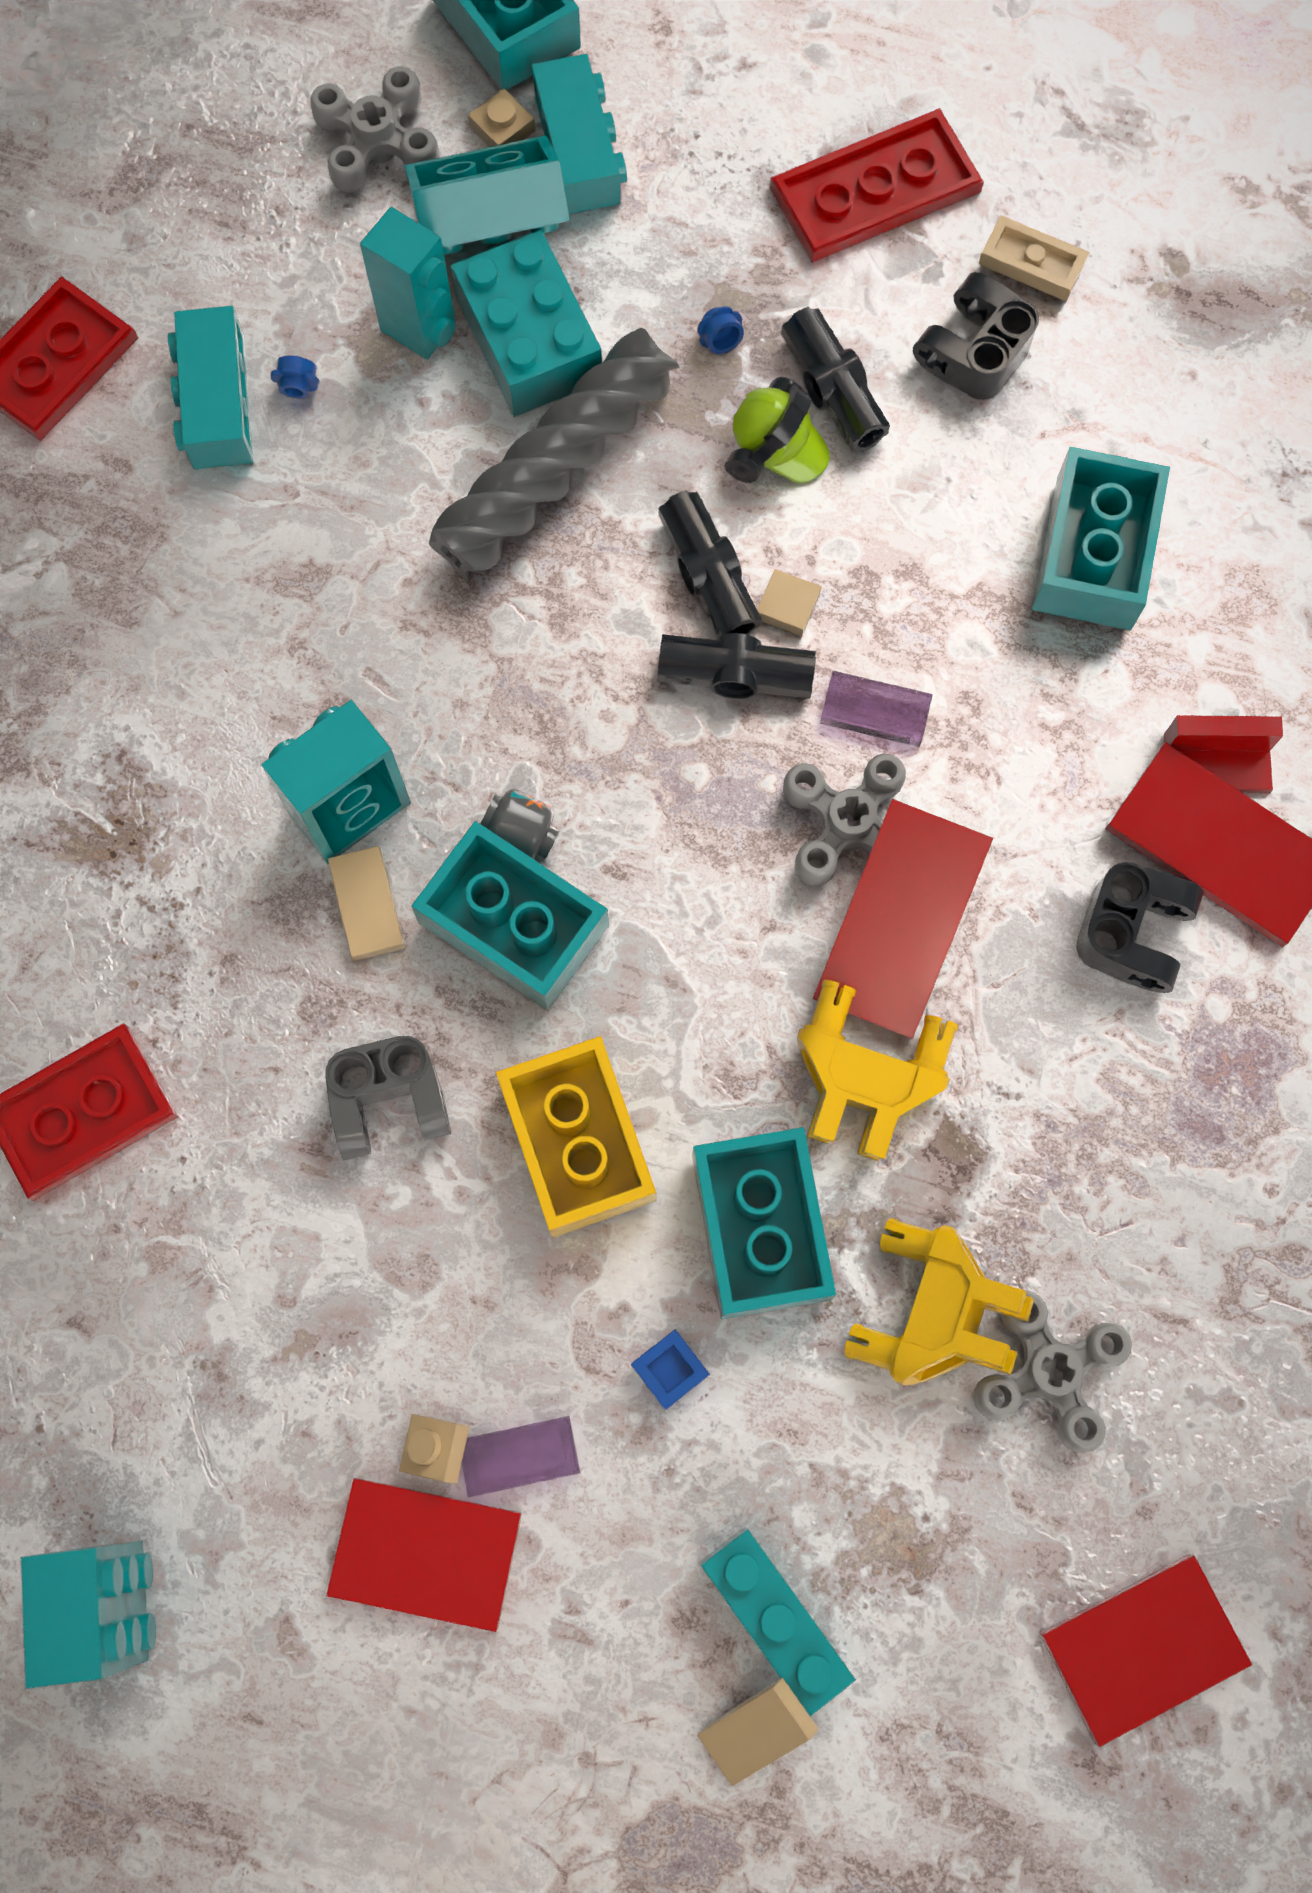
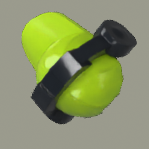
(777, 434)

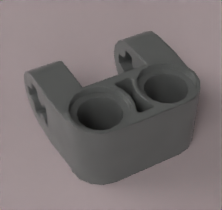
(379, 1086)

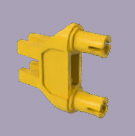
(867, 1078)
(944, 1313)

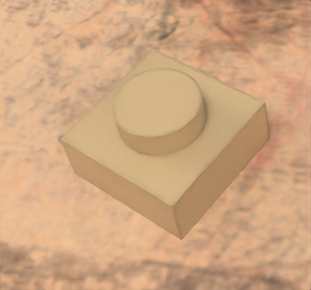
(501, 120)
(434, 1449)

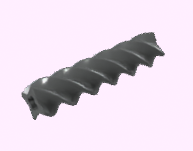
(542, 460)

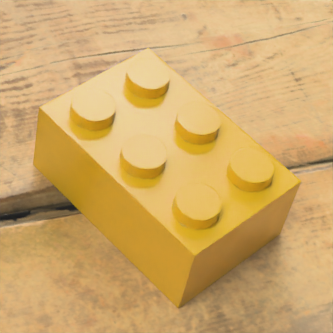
(576, 1136)

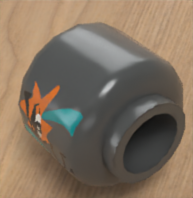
(522, 822)

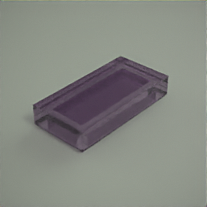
(876, 708)
(520, 1456)

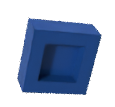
(670, 1369)

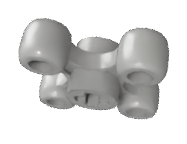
(372, 128)
(832, 805)
(1061, 1394)

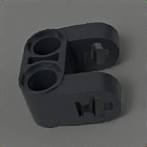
(994, 310)
(1152, 892)

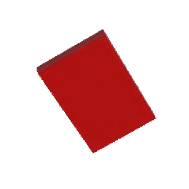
(57, 356)
(80, 1112)
(424, 1554)
(1145, 1649)

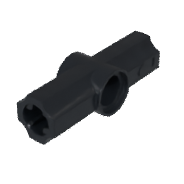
(835, 379)
(708, 564)
(736, 666)

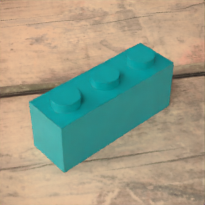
(579, 131)
(409, 283)
(211, 387)
(777, 1621)

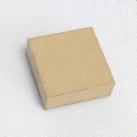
(788, 602)

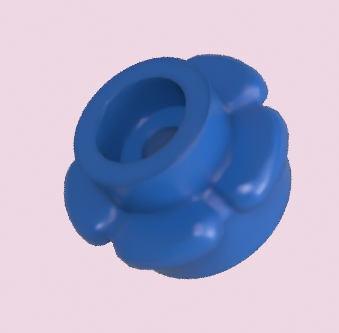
(721, 330)
(295, 376)

